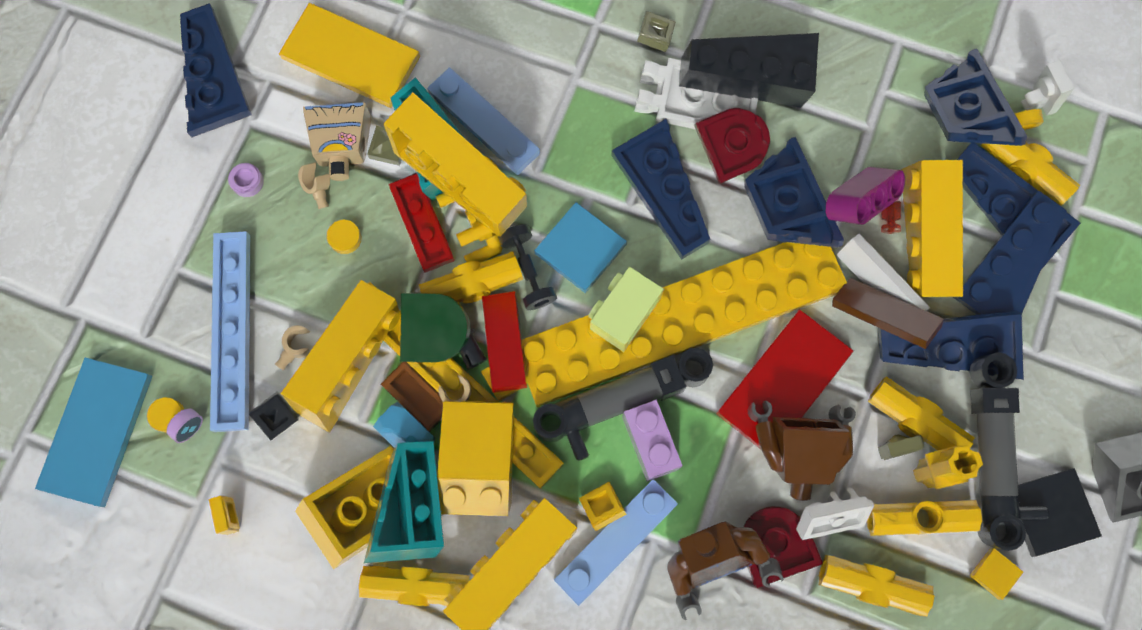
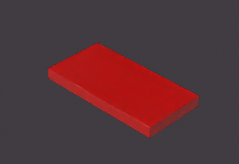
(787, 375)

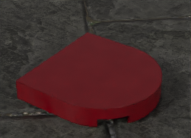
(733, 142)
(778, 533)

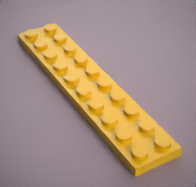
(685, 317)

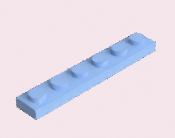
(230, 332)

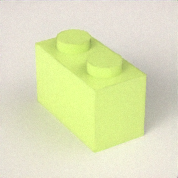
(625, 308)

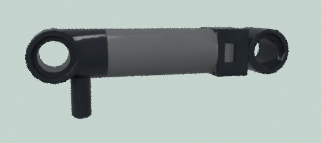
(657, 382)
(997, 449)

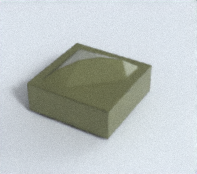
(656, 31)
(381, 148)
(900, 446)

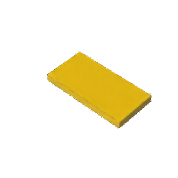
(349, 54)

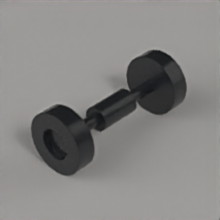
(516, 237)

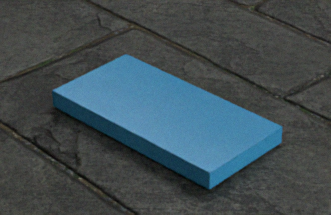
(94, 432)

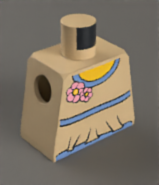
(338, 136)

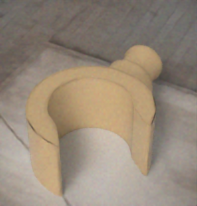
(313, 184)
(289, 354)
(467, 391)

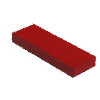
(421, 223)
(504, 342)

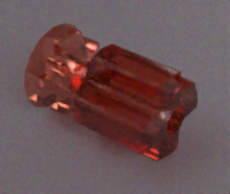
(891, 214)

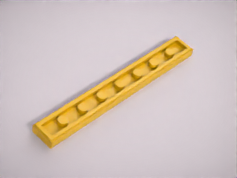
(528, 451)

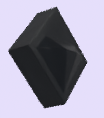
(273, 416)

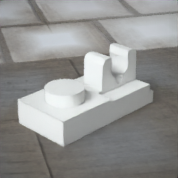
(1050, 89)
(834, 515)

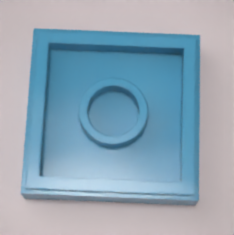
(580, 247)

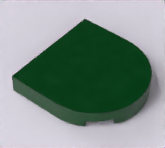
(431, 327)

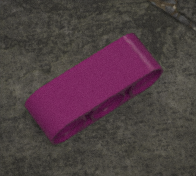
(865, 195)

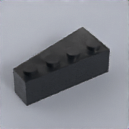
(760, 67)

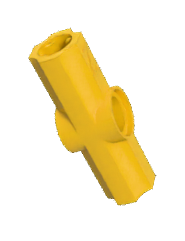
(1035, 166)
(476, 279)
(918, 416)
(948, 467)
(943, 518)
(408, 585)
(876, 585)

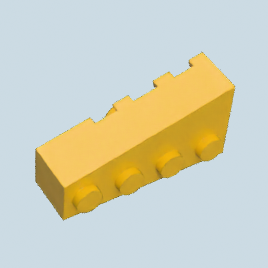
(454, 165)
(934, 227)
(341, 356)
(510, 568)

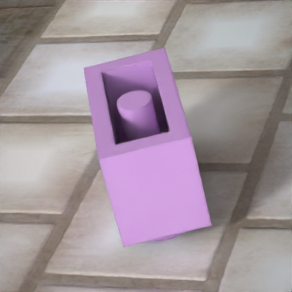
(651, 440)

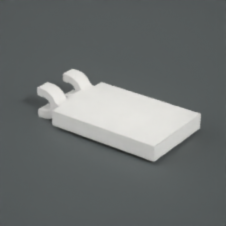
(680, 104)

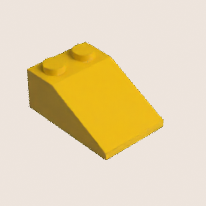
(476, 458)
(345, 509)

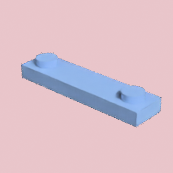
(483, 121)
(615, 542)

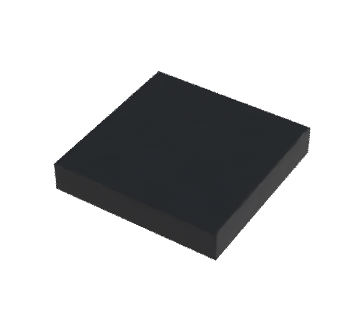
(1069, 513)

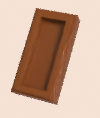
(415, 395)

